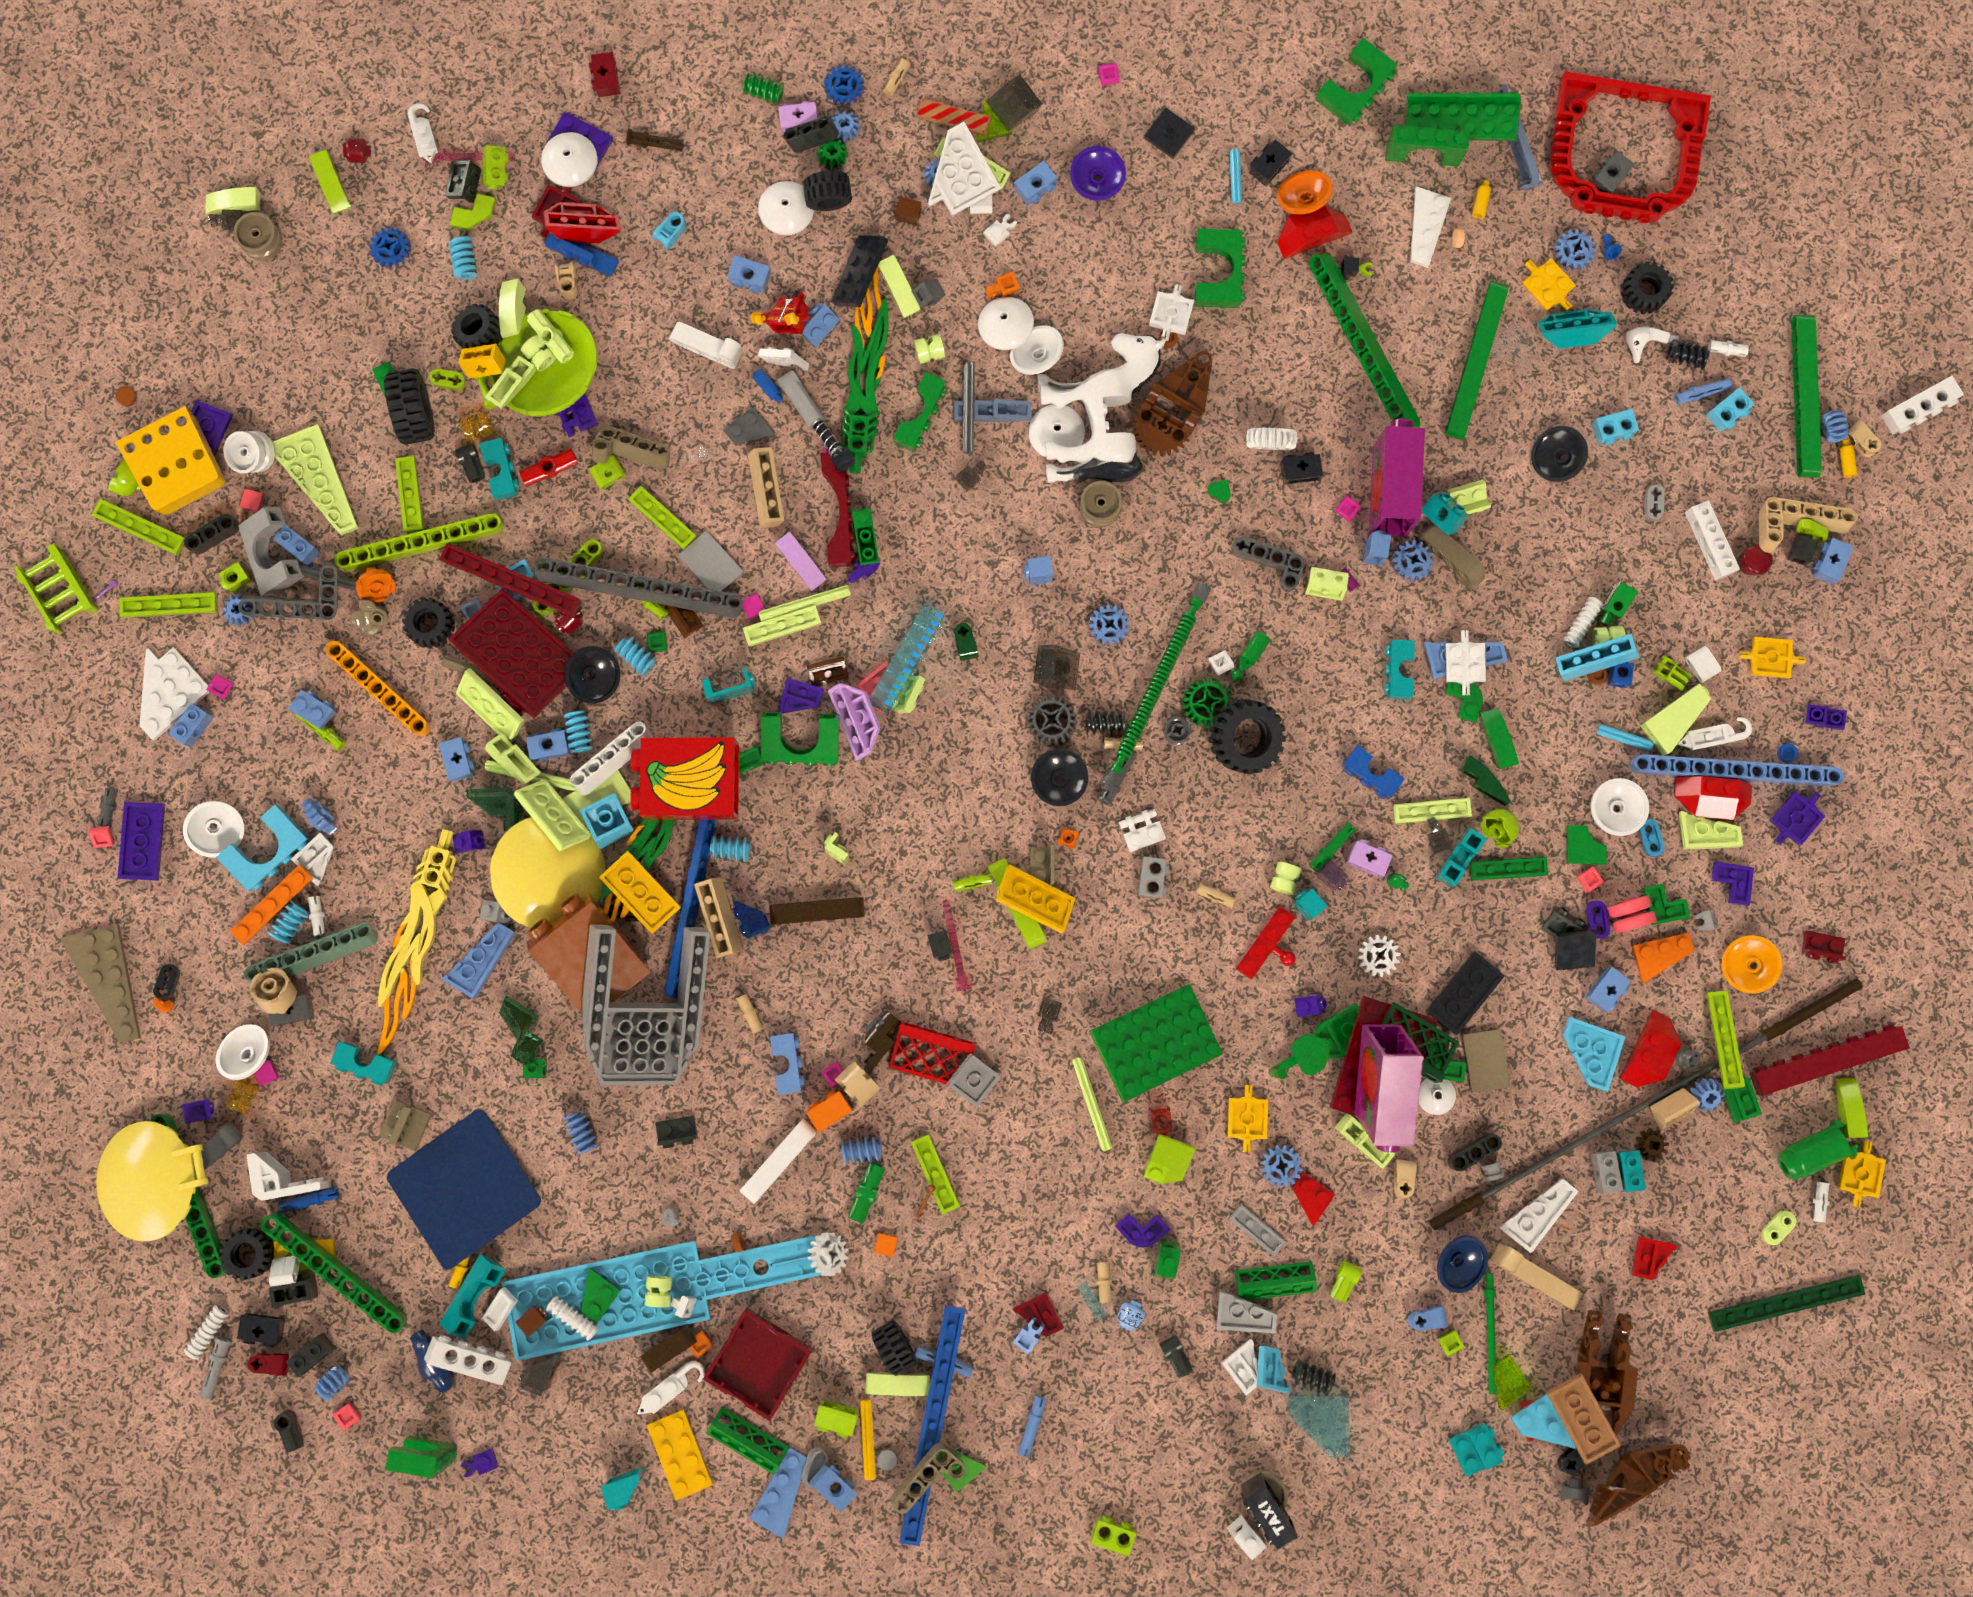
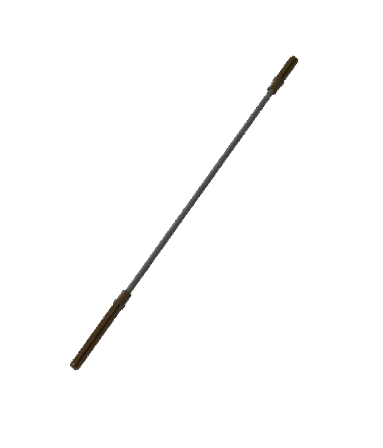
(1768, 1034)

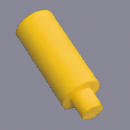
(1481, 200)
(1848, 459)

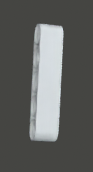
(609, 759)
(778, 1161)

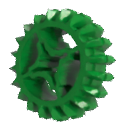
(1206, 693)

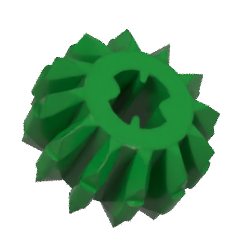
(833, 160)

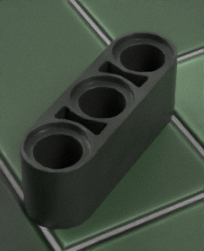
(811, 134)
(202, 534)
(1465, 1152)

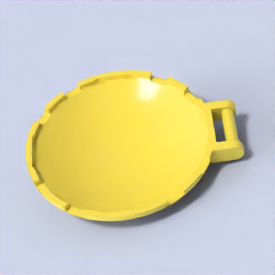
(536, 878)
(148, 1180)

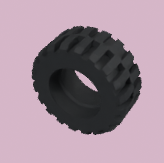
(409, 406)
(1270, 739)

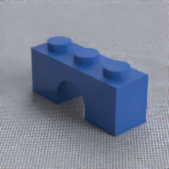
(1357, 765)

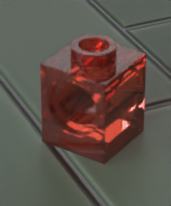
(1154, 1115)

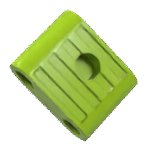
(607, 473)

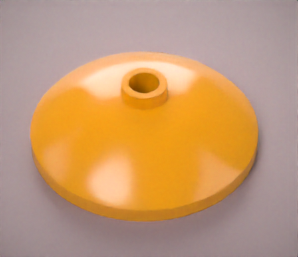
(1740, 957)

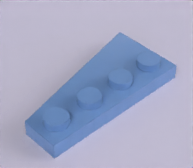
(1436, 656)
(474, 970)
(778, 1499)

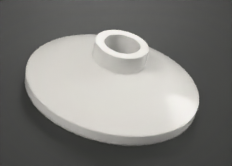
(1430, 1103)

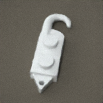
(422, 133)
(1714, 736)
(669, 1388)

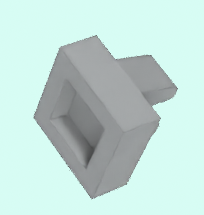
(1710, 920)

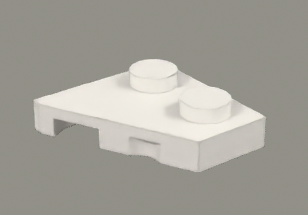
(783, 357)
(1243, 1367)

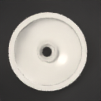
(569, 169)
(780, 218)
(1008, 332)
(1038, 351)
(1043, 424)
(1631, 802)
(208, 840)
(242, 1052)

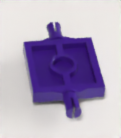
(1797, 818)

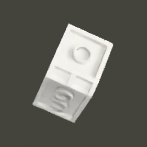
(272, 1180)

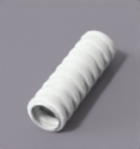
(1583, 622)
(572, 1318)
(206, 1332)

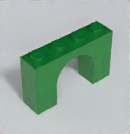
(1348, 105)
(1450, 142)
(1230, 245)
(775, 749)
(421, 1457)

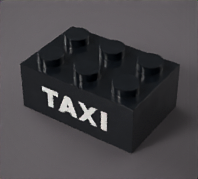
(1268, 1511)

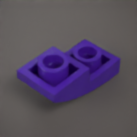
(1825, 717)

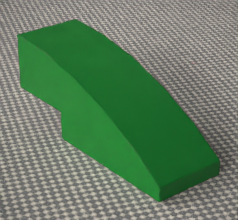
(1499, 739)

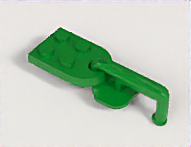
(1313, 1051)

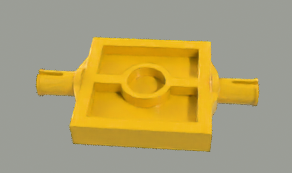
(1548, 284)
(1771, 657)
(1247, 1118)
(1862, 1175)

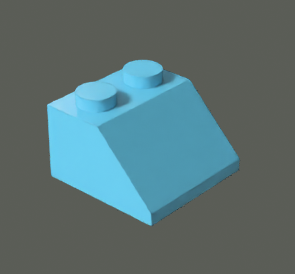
(607, 821)

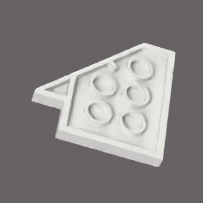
(961, 173)
(168, 690)

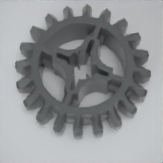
(1044, 714)

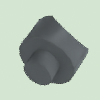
(1575, 1490)

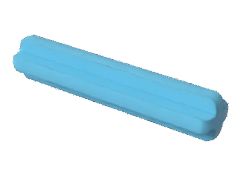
(1235, 172)
(1625, 737)

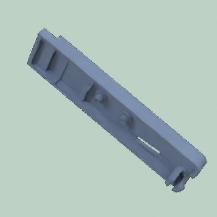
(1524, 156)

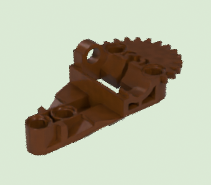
(1181, 391)

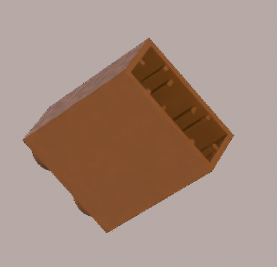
(563, 946)

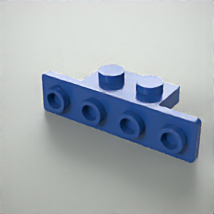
(583, 255)

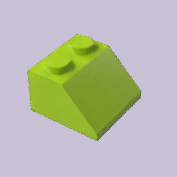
(836, 1418)

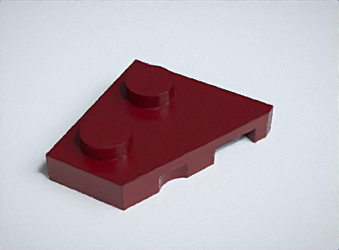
(1044, 1312)

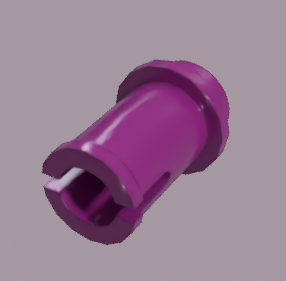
(1352, 583)

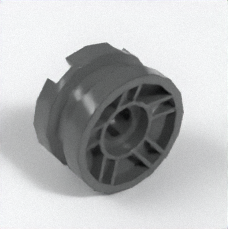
(1175, 738)

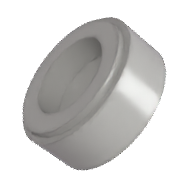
(887, 1459)

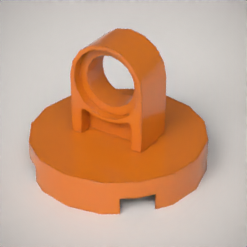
(375, 585)

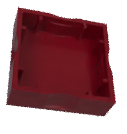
(758, 1363)

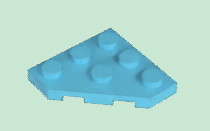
(1594, 1051)
(1542, 1422)

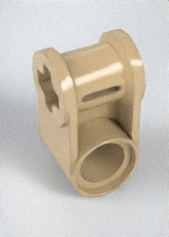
(566, 277)
(1861, 437)
(1404, 1173)

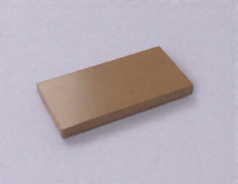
(1583, 1418)

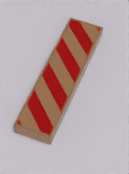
(953, 116)

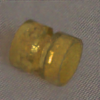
(476, 427)
(241, 1096)

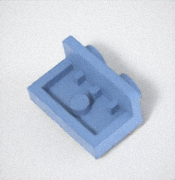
(819, 324)
(311, 709)

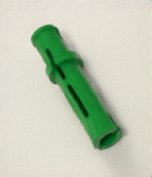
(1331, 848)

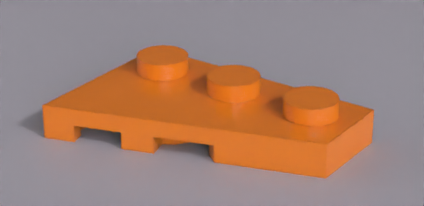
(1661, 954)

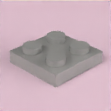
(973, 1080)

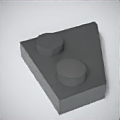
(748, 428)

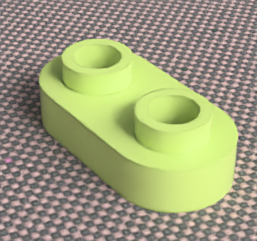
(1779, 1227)

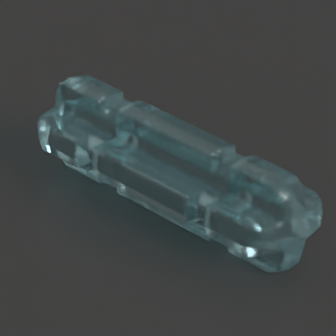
(1092, 1301)

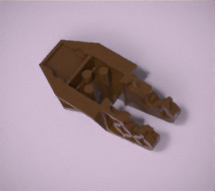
(1616, 1384)
(1635, 1478)

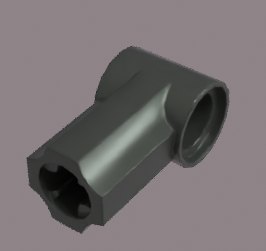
(468, 458)
(1175, 1353)
(289, 1433)

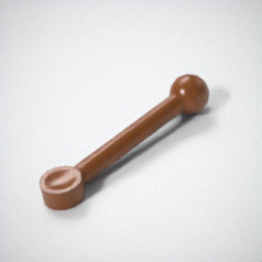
(931, 1188)

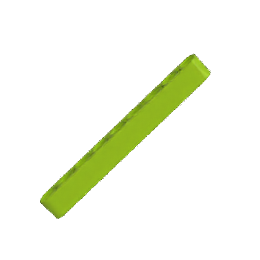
(411, 539)

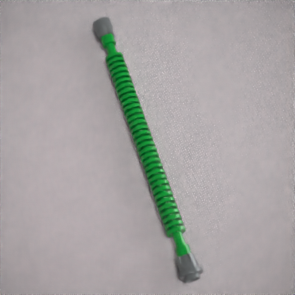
(1155, 688)

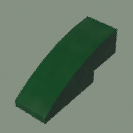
(1484, 780)

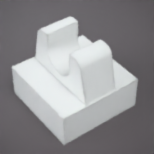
(684, 1306)

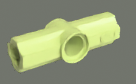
(543, 328)

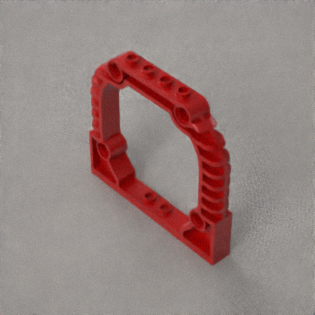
(1686, 108)

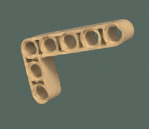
(1785, 511)
(1535, 1276)

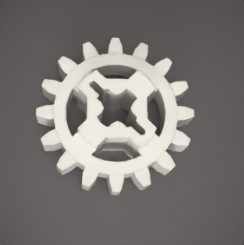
(1369, 948)
(828, 1256)

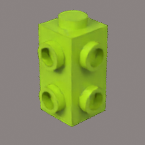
(494, 167)

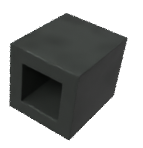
(1802, 549)

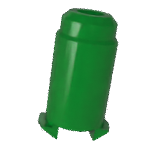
(1816, 1152)

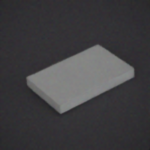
(710, 563)

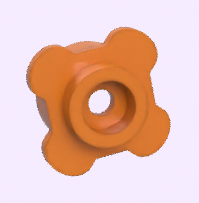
(1064, 834)

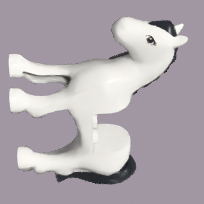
(1105, 454)

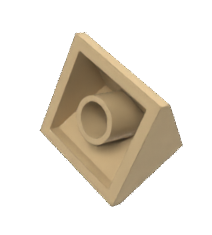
(1674, 1108)

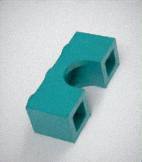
(503, 485)
(1397, 685)
(1456, 863)
(347, 1058)

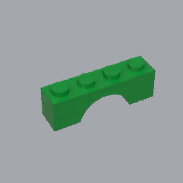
(910, 433)

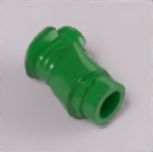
(1397, 881)

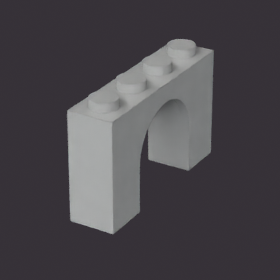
(256, 535)

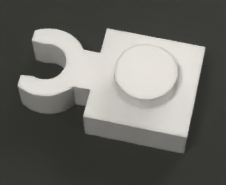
(998, 232)

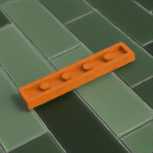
(272, 904)

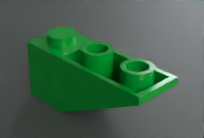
(865, 536)

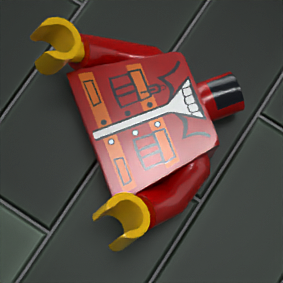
(787, 316)

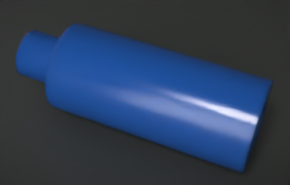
(767, 385)

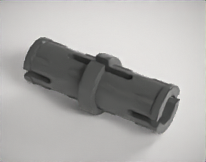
(107, 807)

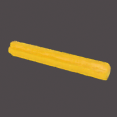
(867, 1439)

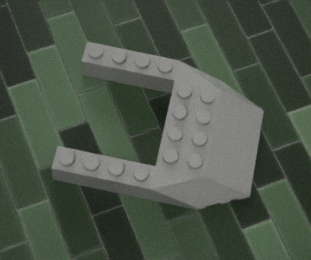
(642, 1040)

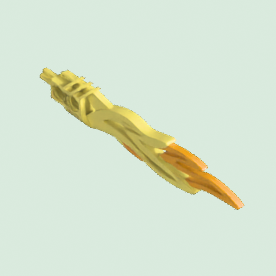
(415, 950)

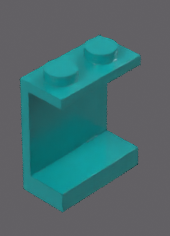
(729, 693)

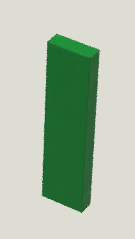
(1508, 868)

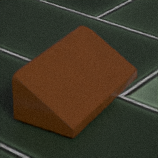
(684, 619)
(827, 671)

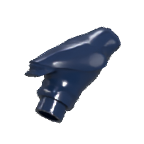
(438, 1376)

